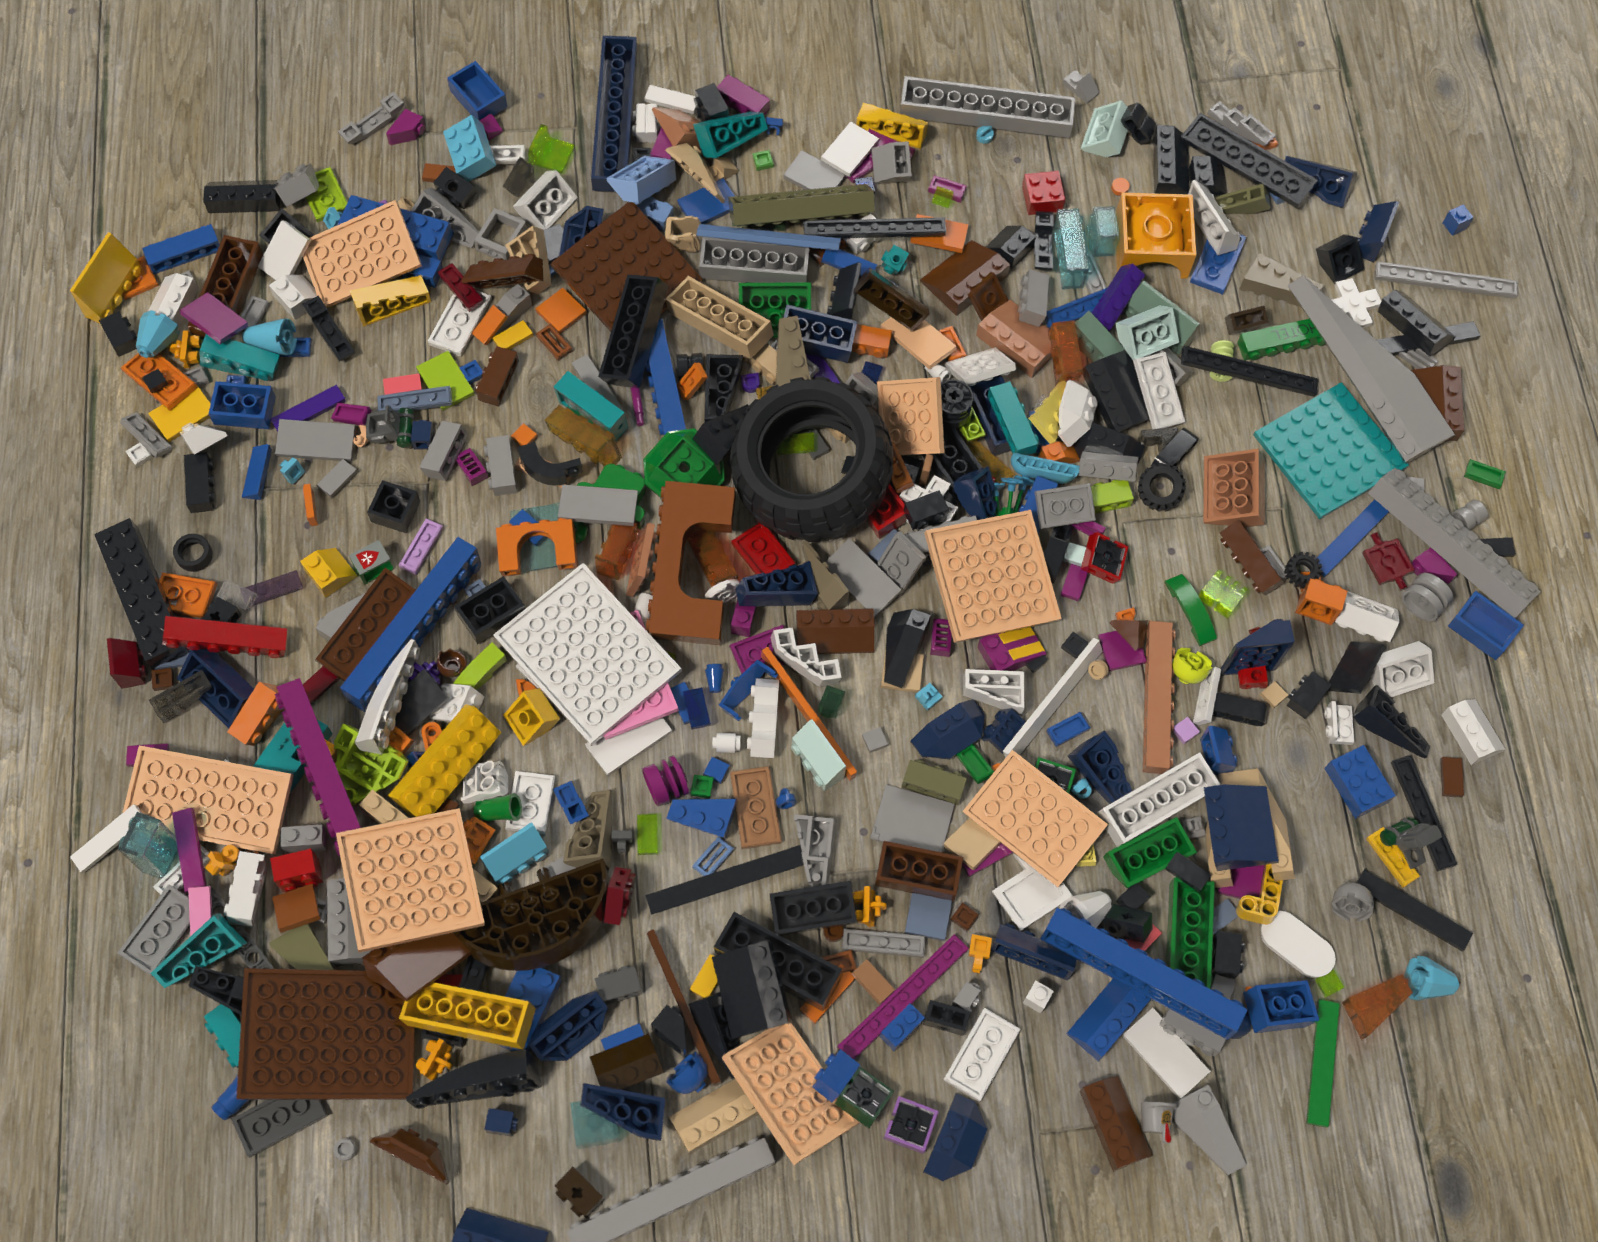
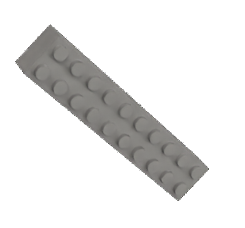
(987, 107)
(1454, 542)

